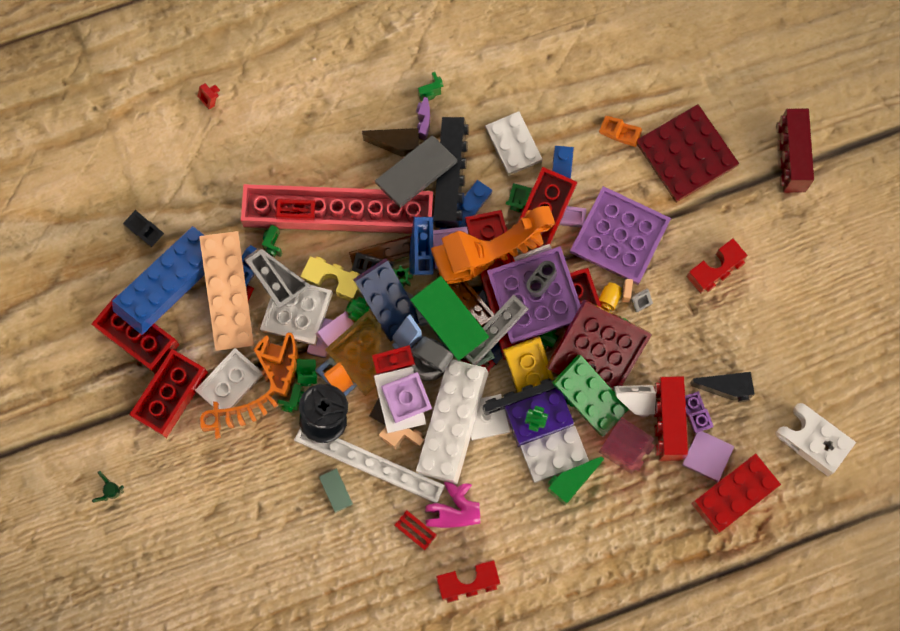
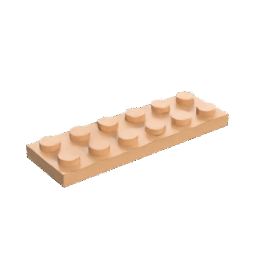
(226, 290)

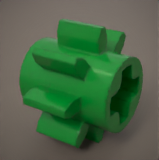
(401, 272)
(357, 308)
(549, 339)
(536, 418)

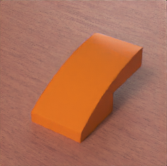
(619, 131)
(338, 377)

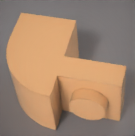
(395, 438)

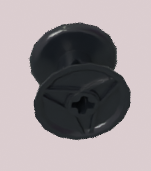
(323, 413)

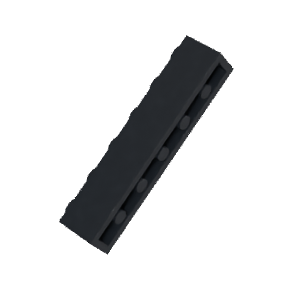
(449, 185)

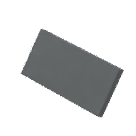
(416, 171)

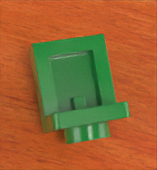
(431, 90)
(518, 197)
(270, 237)
(306, 372)
(293, 404)

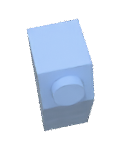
(407, 334)

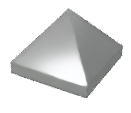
(641, 300)

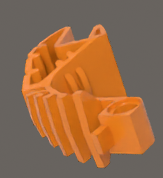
(466, 257)
(278, 368)

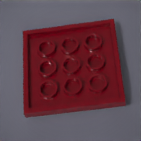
(687, 153)
(604, 341)

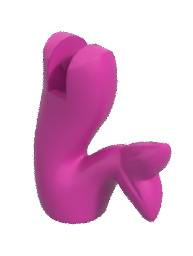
(451, 517)

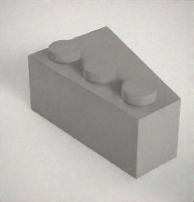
(275, 278)

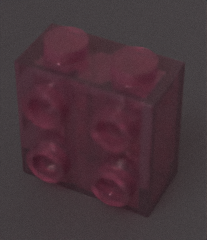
(627, 446)

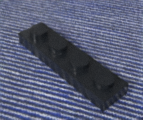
(494, 405)

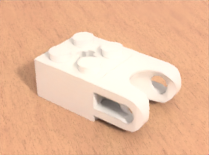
(812, 438)

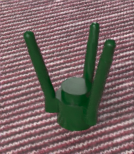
(110, 489)

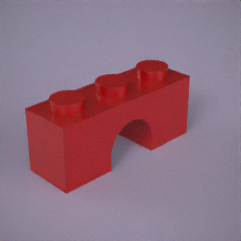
(705, 277)
(486, 578)

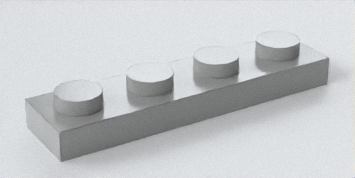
(498, 327)

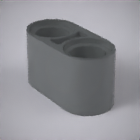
(539, 277)
(432, 354)

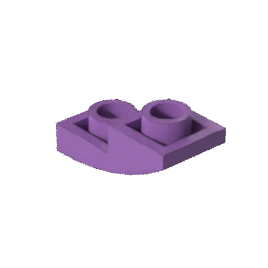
(423, 115)
(696, 413)

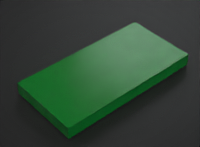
(449, 318)

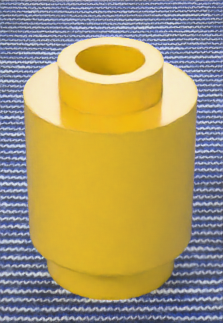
(610, 296)

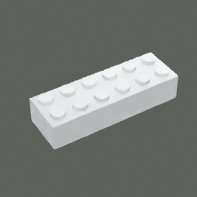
(452, 421)

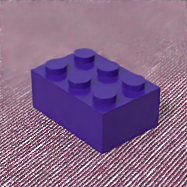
(553, 404)

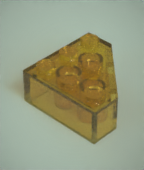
(355, 351)

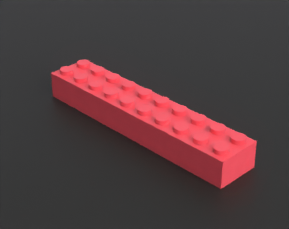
(334, 209)

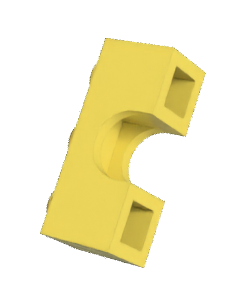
(318, 271)

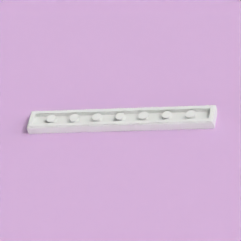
(376, 467)

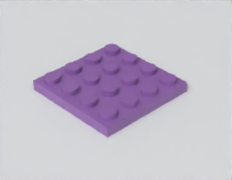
(620, 235)
(545, 313)

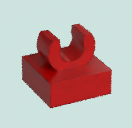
(208, 95)

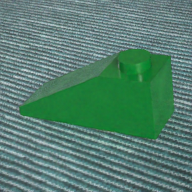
(570, 481)

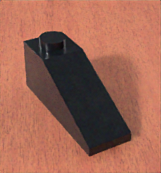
(730, 386)

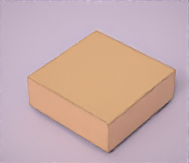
(627, 290)

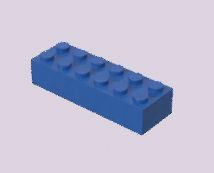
(162, 283)

